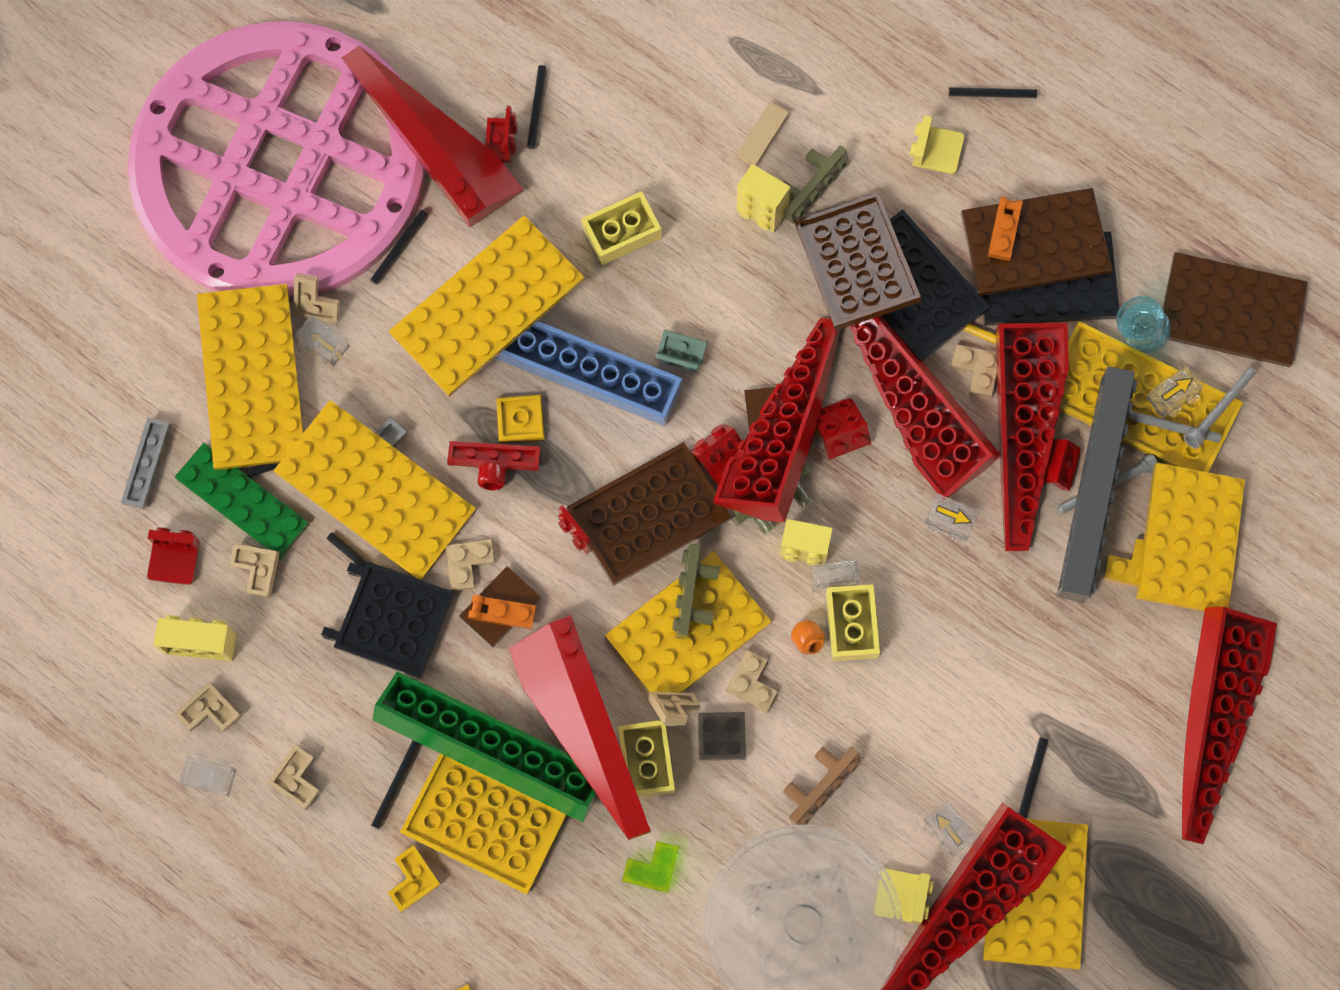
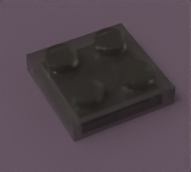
(721, 736)

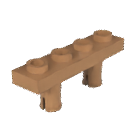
(833, 780)

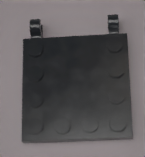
(392, 619)

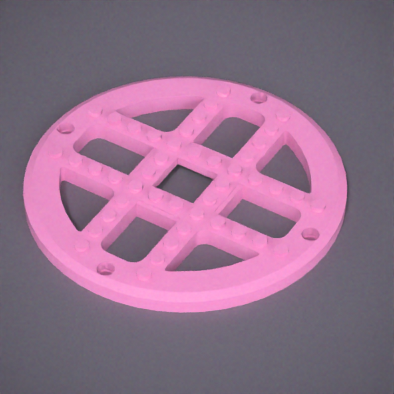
(290, 202)

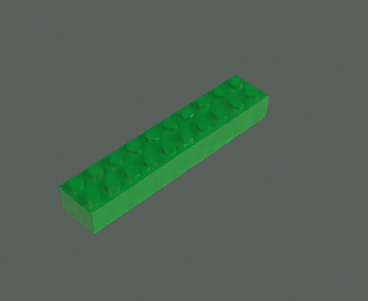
(484, 745)

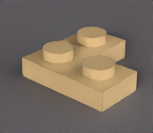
(308, 302)
(981, 364)
(464, 557)
(261, 564)
(746, 686)
(207, 703)
(674, 707)
(289, 779)

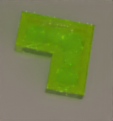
(656, 875)

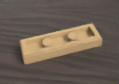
(762, 134)

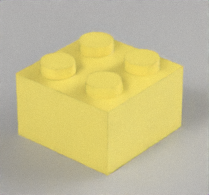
(805, 542)

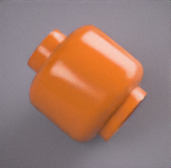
(808, 637)

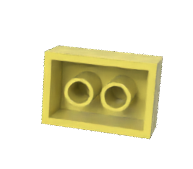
(762, 198)
(621, 228)
(852, 623)
(195, 638)
(647, 758)

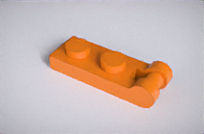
(1004, 229)
(503, 612)

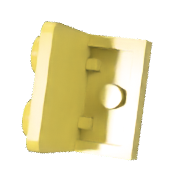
(936, 147)
(912, 894)

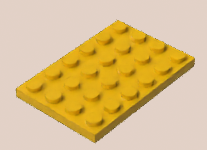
(1190, 538)
(676, 664)
(483, 824)
(1049, 921)

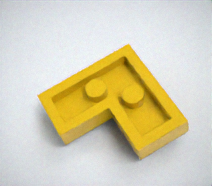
(1123, 569)
(419, 880)

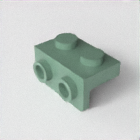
(681, 350)

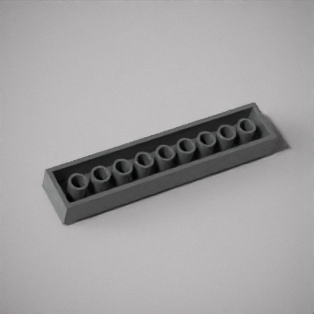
(1095, 485)

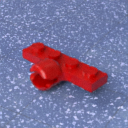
(493, 460)

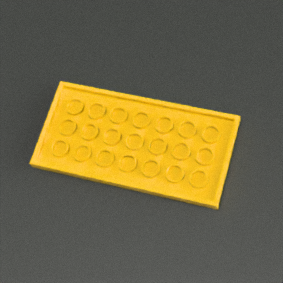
(486, 305)
(1088, 358)
(249, 375)
(374, 490)

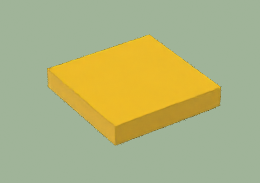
(520, 418)

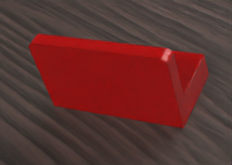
(1062, 463)

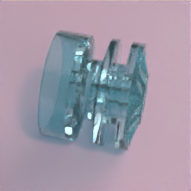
(1134, 318)

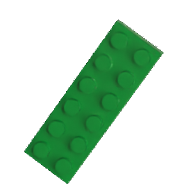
(242, 502)

